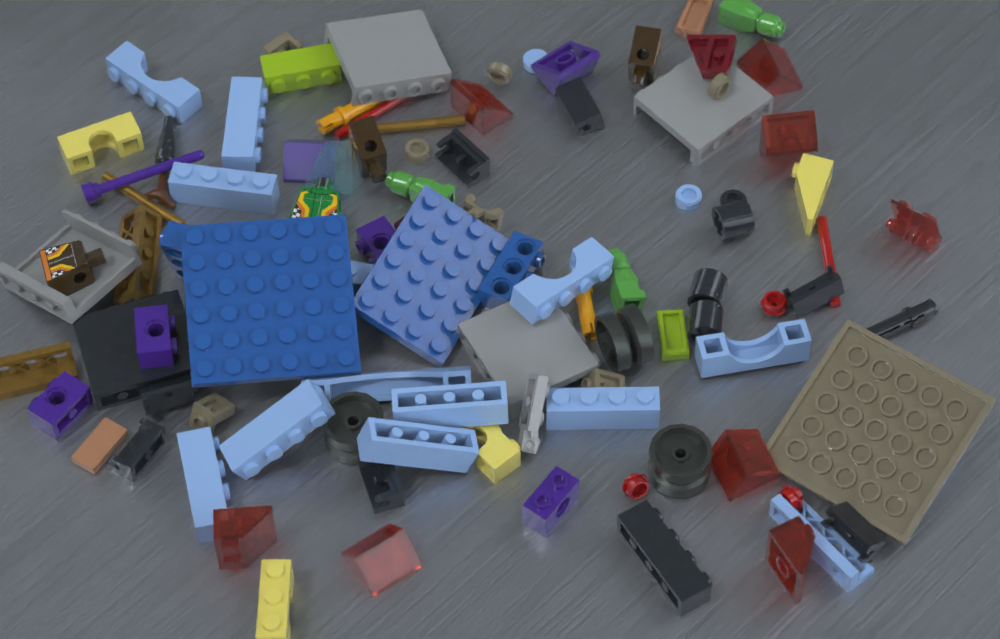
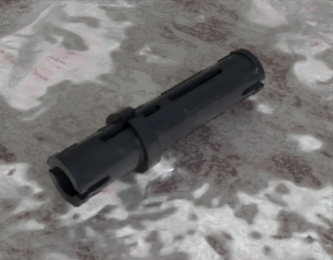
(907, 318)

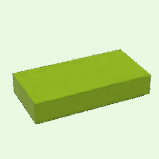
(672, 334)

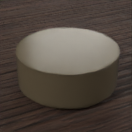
(499, 73)
(719, 86)
(417, 151)

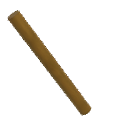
(421, 124)
(140, 198)

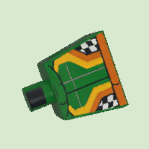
(317, 200)

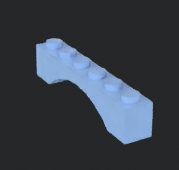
(380, 383)

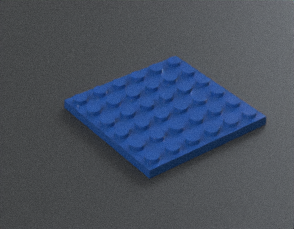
(269, 300)

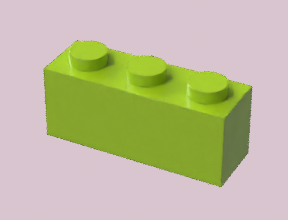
(300, 68)

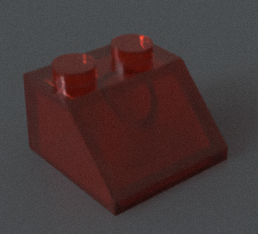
(242, 535)
(790, 555)

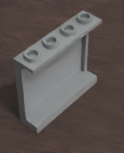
(389, 56)
(696, 119)
(30, 281)
(510, 348)

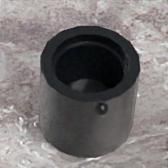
(733, 219)
(708, 285)
(705, 318)

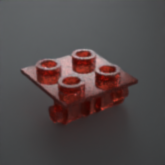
(924, 224)

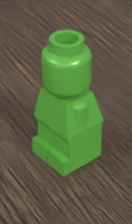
(748, 17)
(407, 185)
(624, 283)

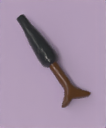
(164, 152)

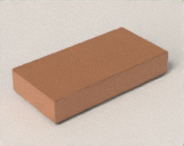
(694, 17)
(99, 445)

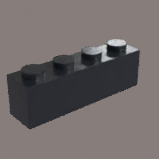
(664, 557)

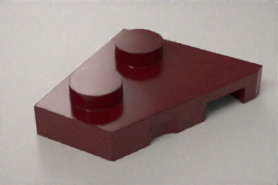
(712, 53)

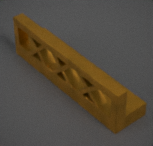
(145, 234)
(34, 377)

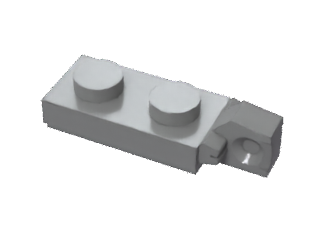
(532, 412)

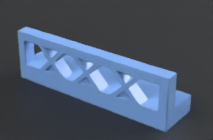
(824, 552)

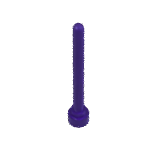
(93, 191)

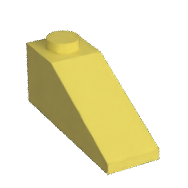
(811, 184)

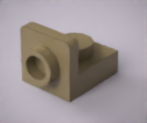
(282, 43)
(603, 378)
(210, 411)

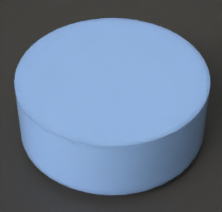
(532, 56)
(688, 197)

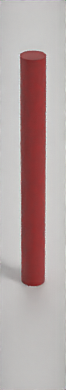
(376, 112)
(826, 250)

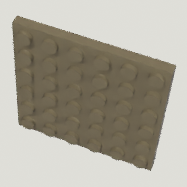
(878, 430)

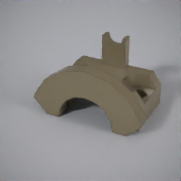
(492, 218)

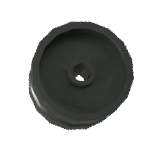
(624, 338)
(343, 427)
(680, 460)

